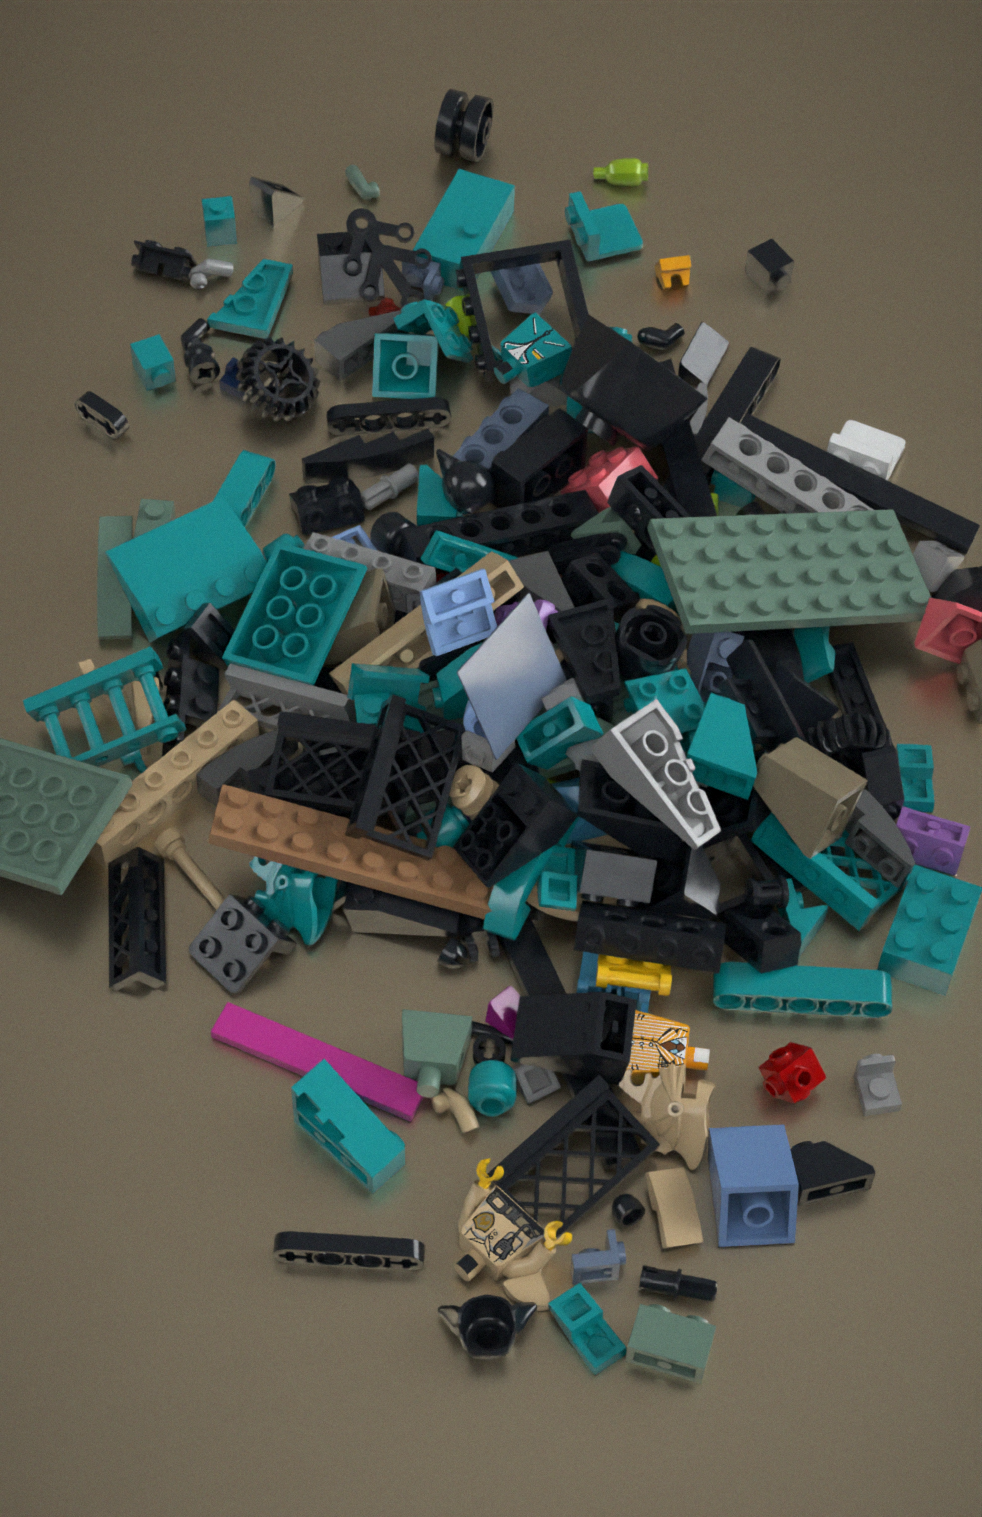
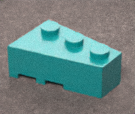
(346, 1127)

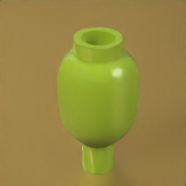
(623, 172)

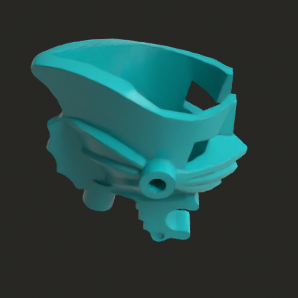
(296, 897)

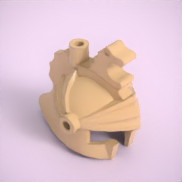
(671, 1116)

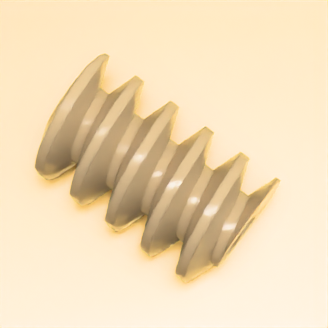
(471, 790)

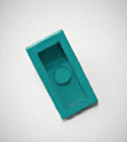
(805, 920)

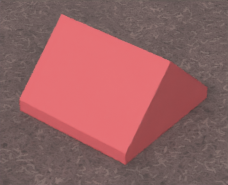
(948, 629)

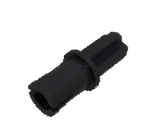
(676, 1284)

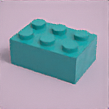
(929, 929)

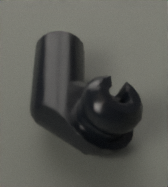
(194, 333)
(659, 338)

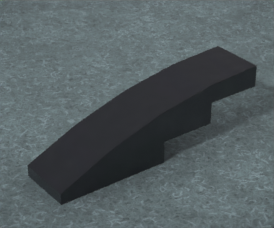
(360, 460)

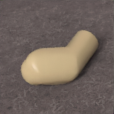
(457, 1104)

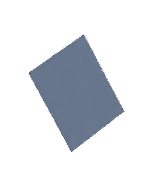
(511, 675)

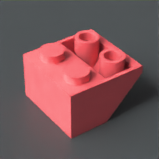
(602, 473)

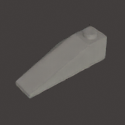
(651, 765)

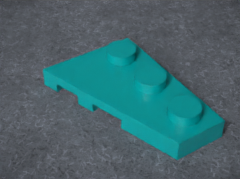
(256, 303)

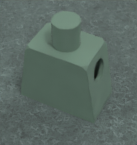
(434, 1048)

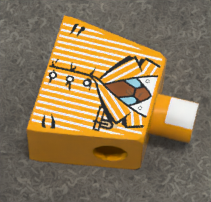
(660, 1043)

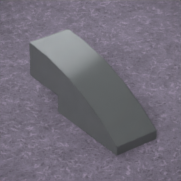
(234, 764)

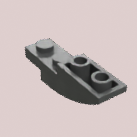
(879, 840)

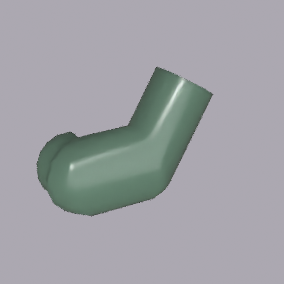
(359, 183)

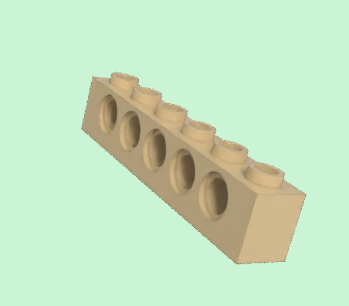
(172, 781)

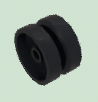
(463, 125)

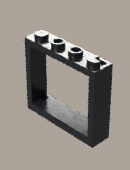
(471, 304)

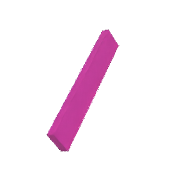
(302, 1053)

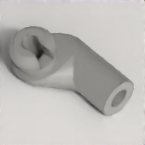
(207, 268)

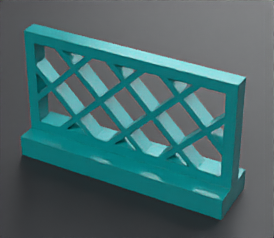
(823, 877)

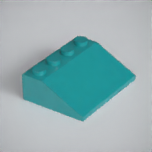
(186, 564)
(294, 613)

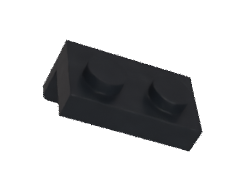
(327, 505)

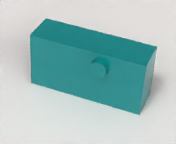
(466, 221)

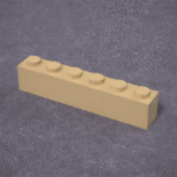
(407, 639)

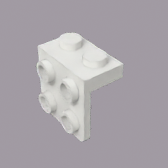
(867, 448)

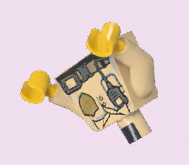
(501, 1234)

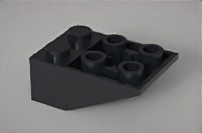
(515, 825)
(575, 1034)

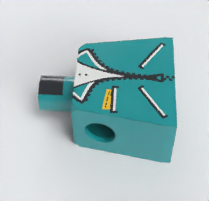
(533, 353)

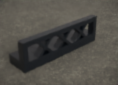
(144, 916)

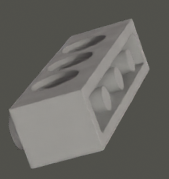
(401, 574)

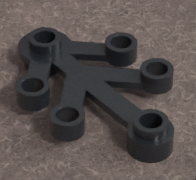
(382, 254)

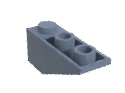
(708, 660)

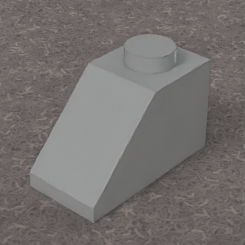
(936, 562)

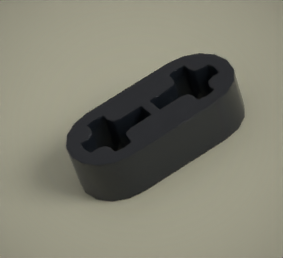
(102, 415)

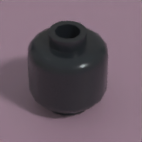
(387, 532)

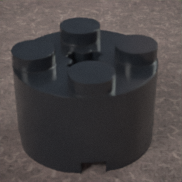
(648, 642)

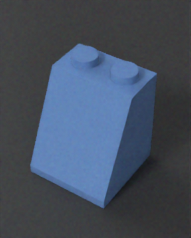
(752, 1185)

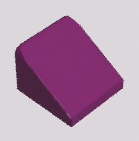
(503, 1011)

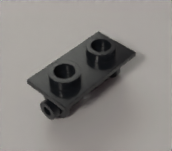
(153, 254)

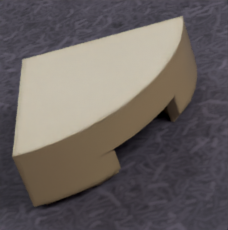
(528, 1289)

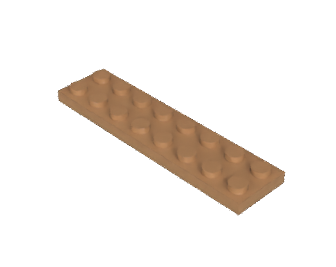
(319, 845)

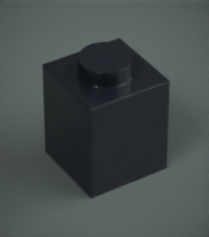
(769, 266)

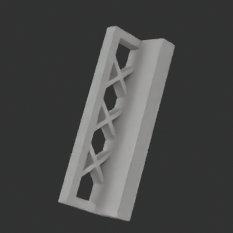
(286, 694)

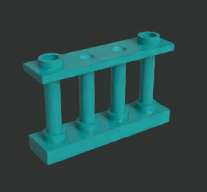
(108, 681)

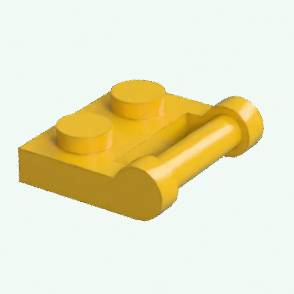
(633, 974)

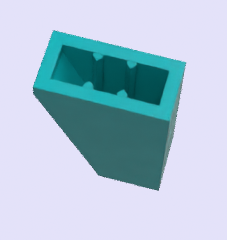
(724, 748)

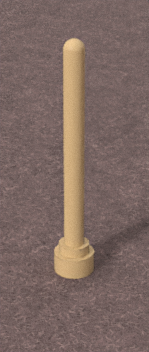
(172, 846)

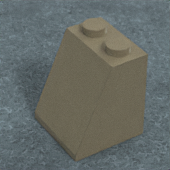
(366, 619)
(808, 793)

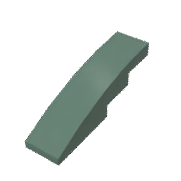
(113, 606)

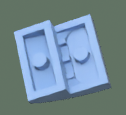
(458, 612)

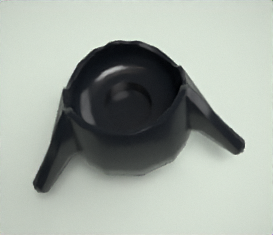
(466, 483)
(487, 1324)

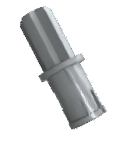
(389, 486)

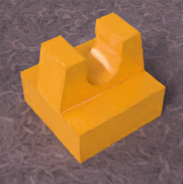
(673, 267)

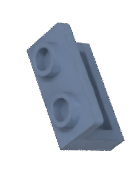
(524, 288)

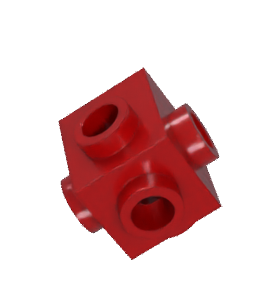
(791, 1072)

